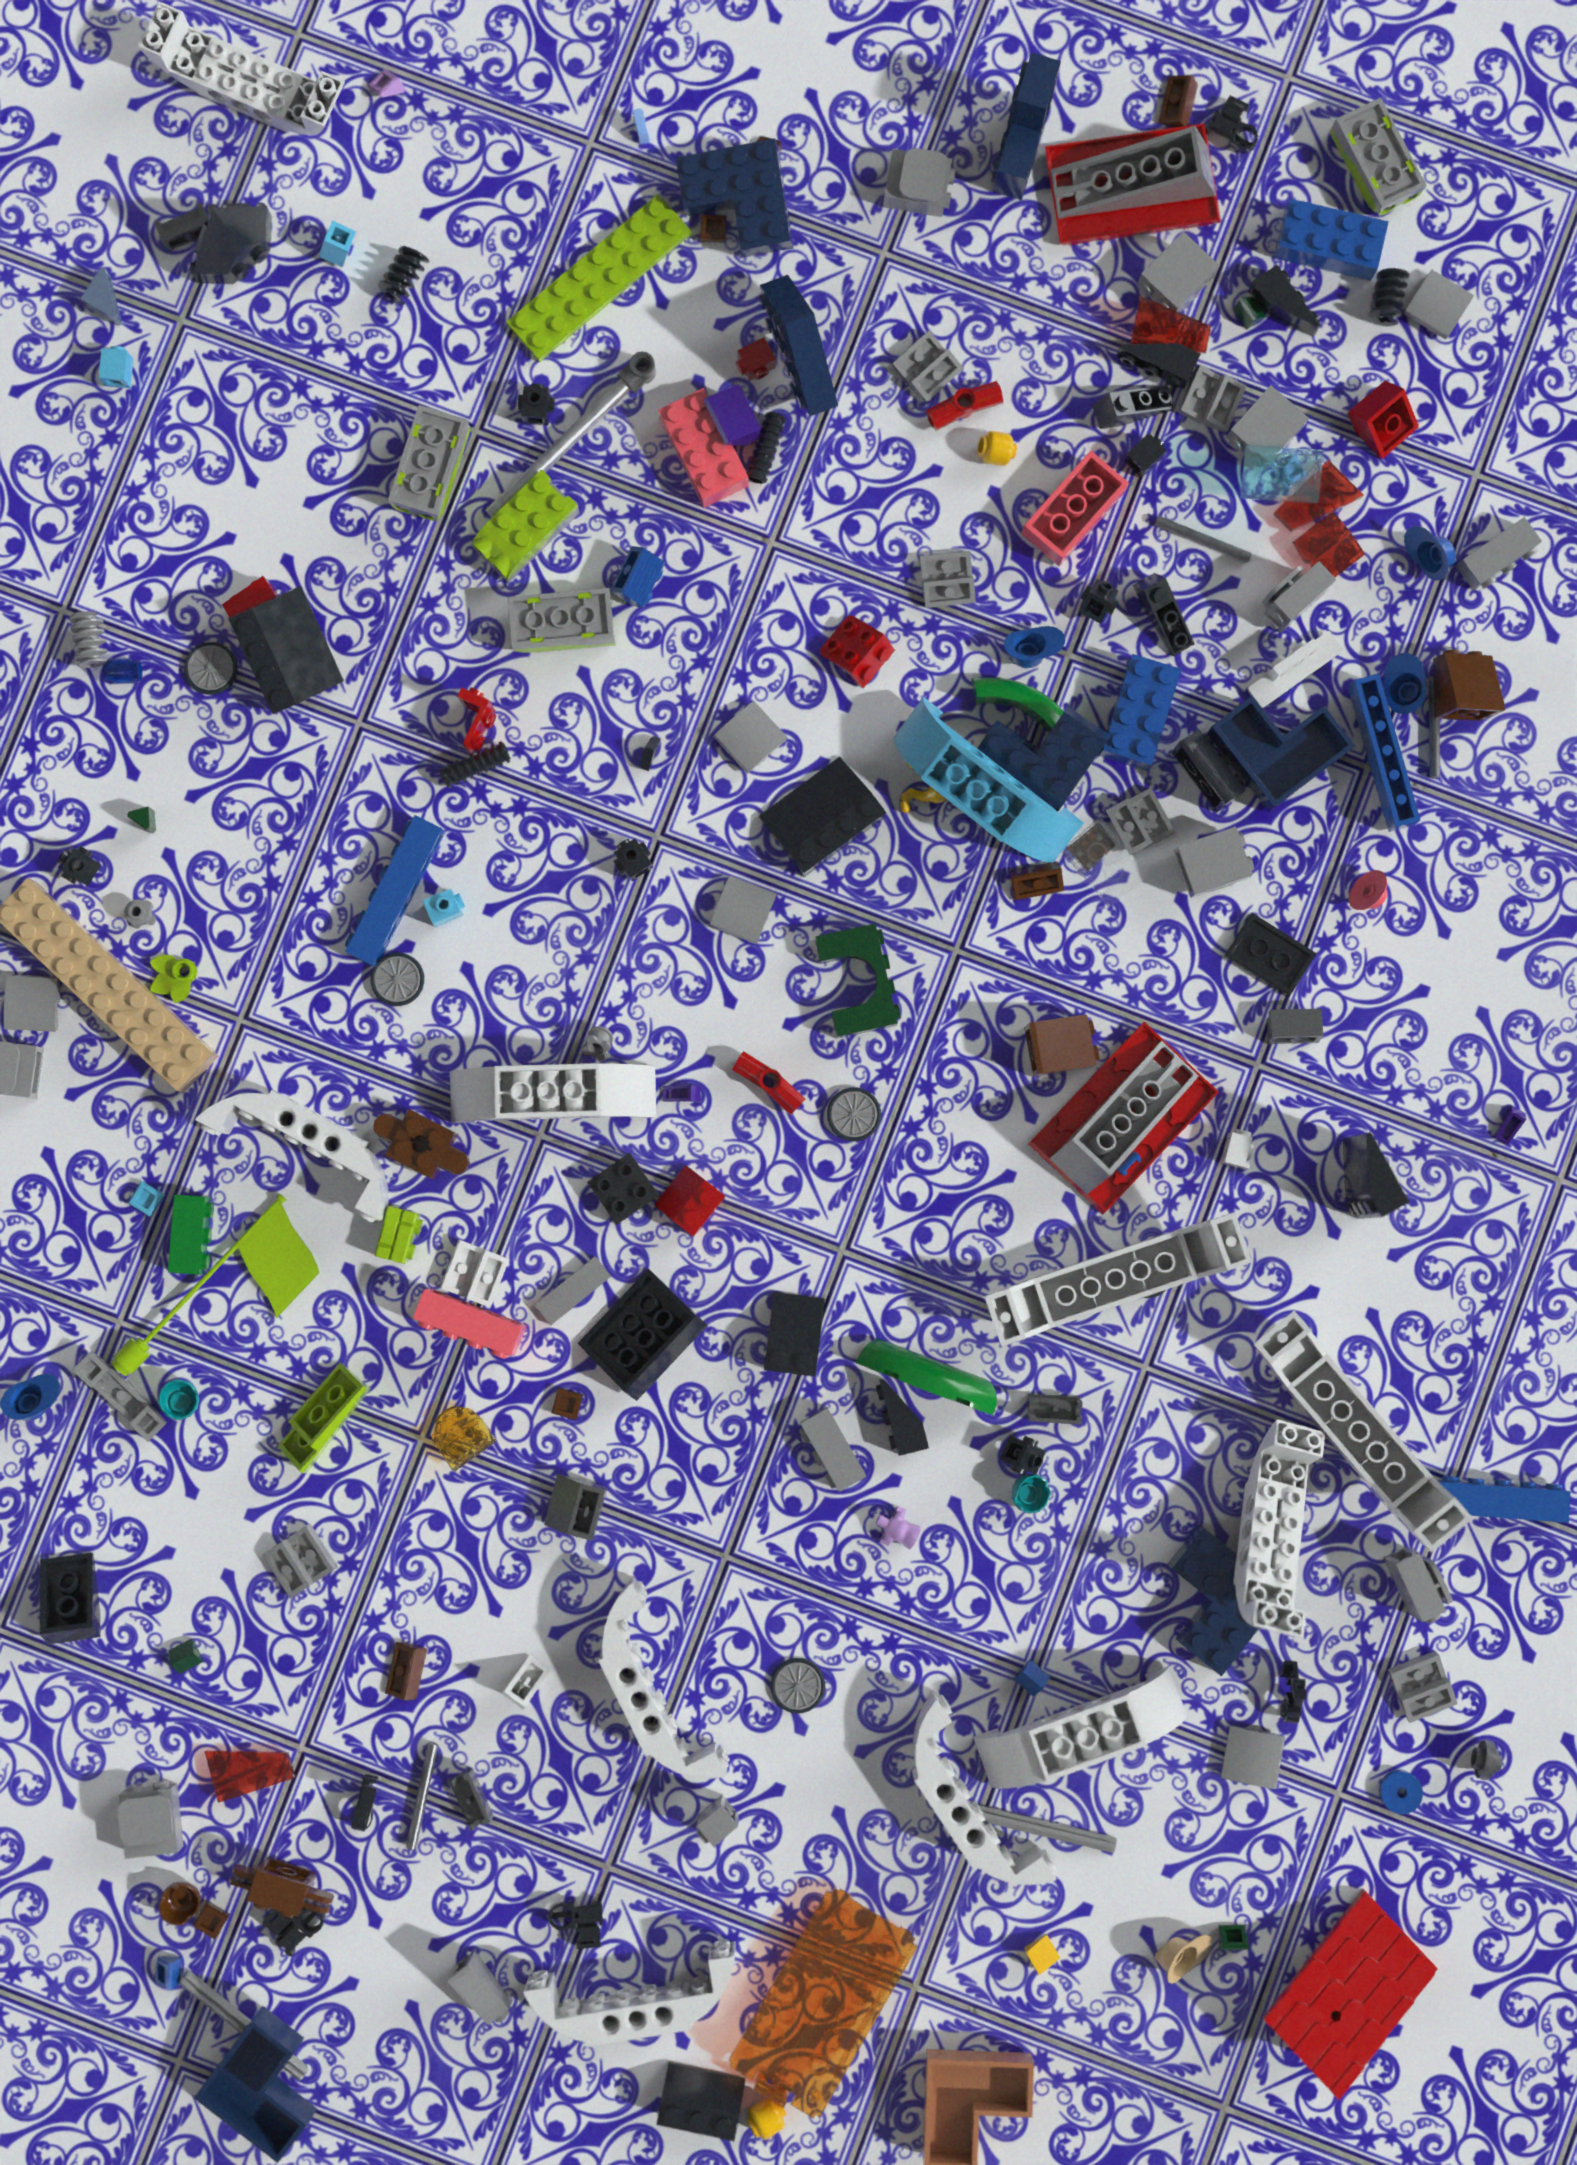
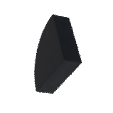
(650, 753)

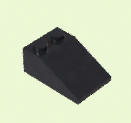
(794, 1334)
(69, 1599)

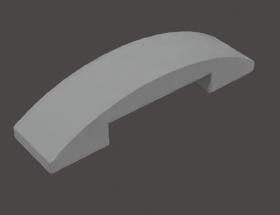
(121, 1395)

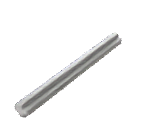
(1049, 1829)
(232, 2015)

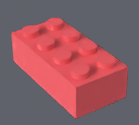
(708, 462)
(1075, 508)
(471, 1322)

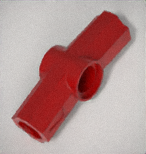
(978, 397)
(755, 1071)

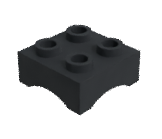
(623, 1188)

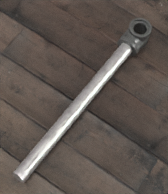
(629, 381)

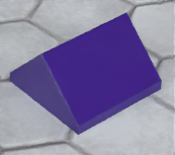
(733, 417)

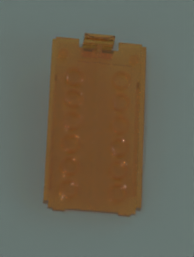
(823, 2003)

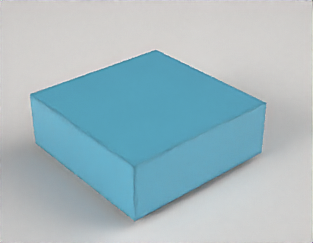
(146, 1198)

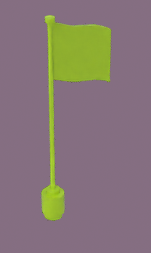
(275, 1260)

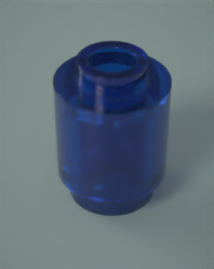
(122, 671)

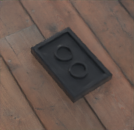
(1270, 954)

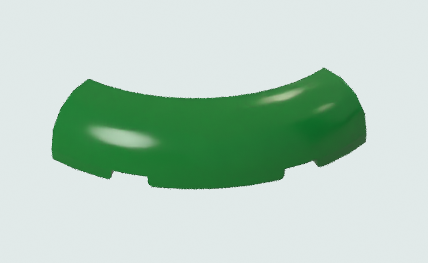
(1019, 695)
(929, 1375)

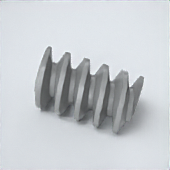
(87, 639)

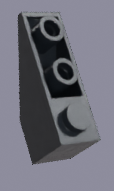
(1280, 299)
(1165, 360)
(1132, 405)
(1164, 612)
(905, 1425)

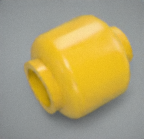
(996, 448)
(766, 2119)

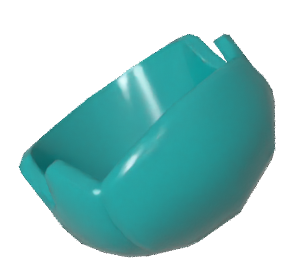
(178, 1399)
(1030, 1493)

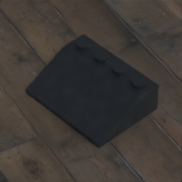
(286, 649)
(822, 816)
(1369, 1180)
(642, 1334)

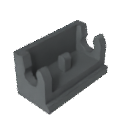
(182, 228)
(1294, 1026)
(1054, 1409)
(471, 1798)

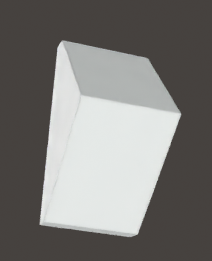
(526, 1682)

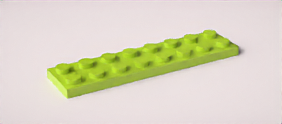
(598, 277)

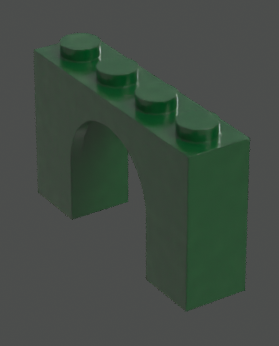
(865, 945)

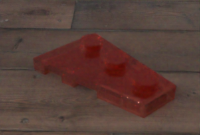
(1164, 325)
(1334, 493)
(247, 1771)

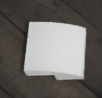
(474, 1273)

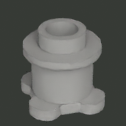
(146, 915)
(598, 1042)

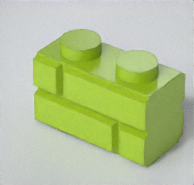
(398, 1235)

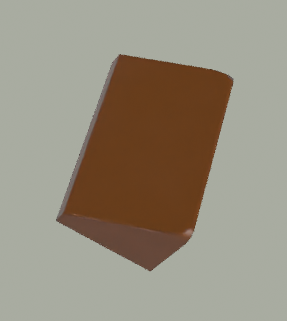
(1178, 101)
(1036, 880)
(405, 1671)

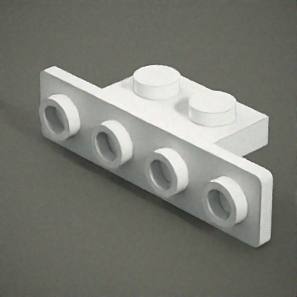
(1296, 667)

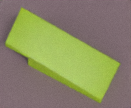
(322, 1417)

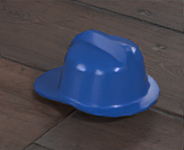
(1430, 552)
(1033, 645)
(1405, 683)
(30, 1398)

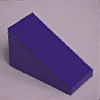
(681, 1093)
(1510, 1125)

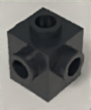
(536, 404)
(1099, 600)
(637, 866)
(86, 870)
(1023, 1455)

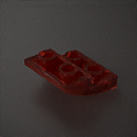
(1330, 544)

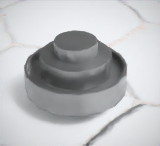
(1485, 1760)

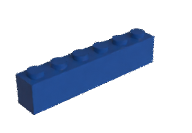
(1383, 752)
(395, 890)
(1510, 1501)

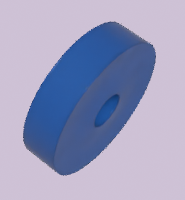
(1409, 1800)

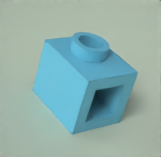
(337, 243)
(116, 367)
(444, 907)

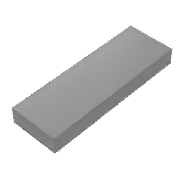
(573, 1290)

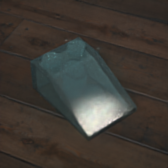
(1282, 474)

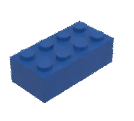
(1331, 239)
(1140, 712)

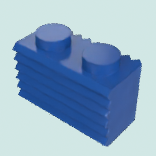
(638, 576)

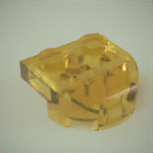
(461, 1436)

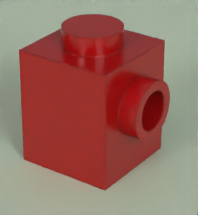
(756, 360)

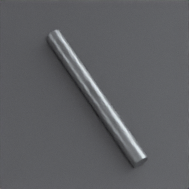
(1203, 538)
(1434, 735)
(422, 1796)

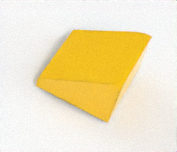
(1042, 1953)

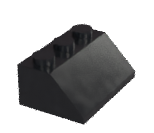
(1208, 770)
(701, 2101)

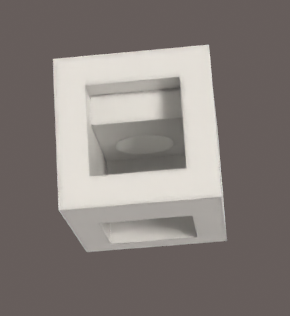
(1238, 1149)

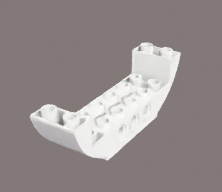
(238, 76)
(552, 1092)
(274, 1111)
(1273, 1528)
(1083, 1734)
(655, 1738)
(983, 1846)
(590, 2019)

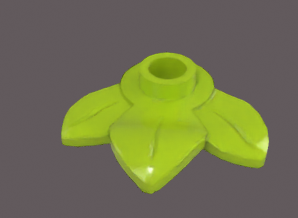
(170, 978)

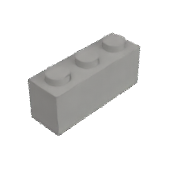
(1499, 554)
(831, 1450)

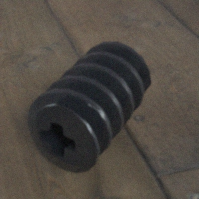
(401, 272)
(1387, 296)

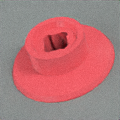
(1369, 891)

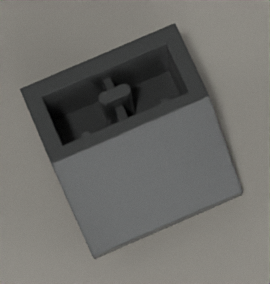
(575, 1507)

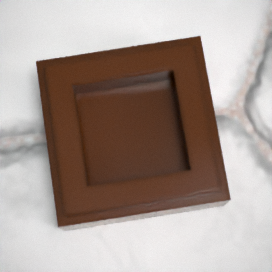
(713, 228)
(567, 1403)
(211, 1920)

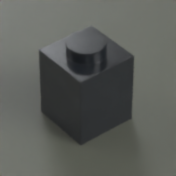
(1145, 455)

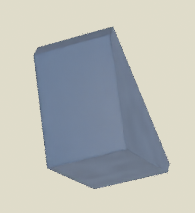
(101, 297)

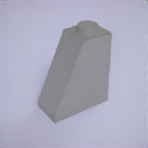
(480, 1988)

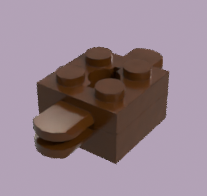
(421, 1144)
(281, 1888)

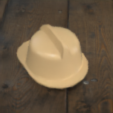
(1181, 1956)

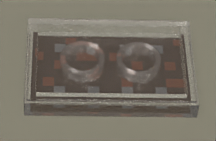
(1104, 862)

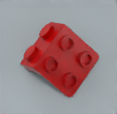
(857, 649)
(485, 718)

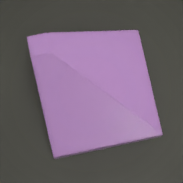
(386, 84)

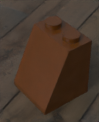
(1466, 686)
(1061, 1045)

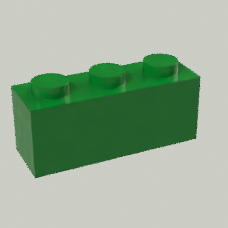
(190, 1234)

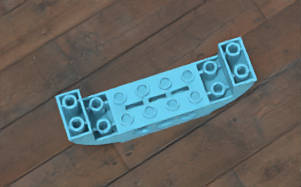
(982, 787)

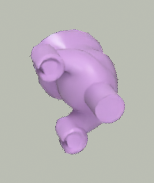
(898, 1529)

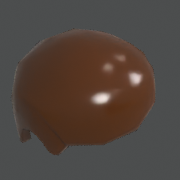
(179, 1903)

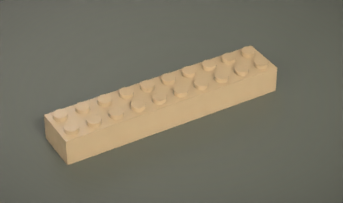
(106, 985)

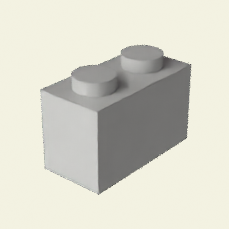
(717, 1821)

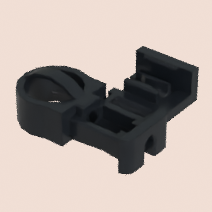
(1229, 121)
(1292, 1703)
(365, 1803)
(585, 1918)
(289, 1929)

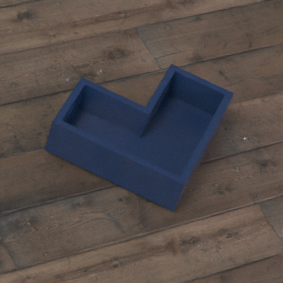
(1025, 125)
(741, 179)
(798, 337)
(1275, 763)
(1055, 766)
(1217, 1628)
(250, 2095)

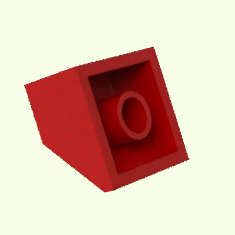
(1384, 418)
(689, 1201)

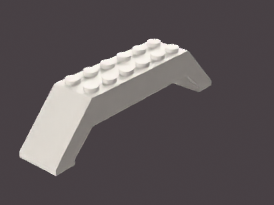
(1117, 1278)
(1360, 1433)

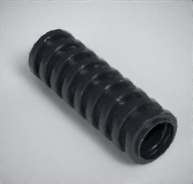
(766, 447)
(475, 764)

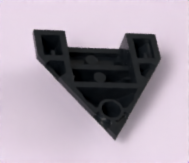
(232, 242)

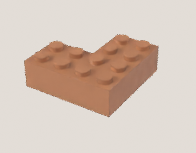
(966, 2086)

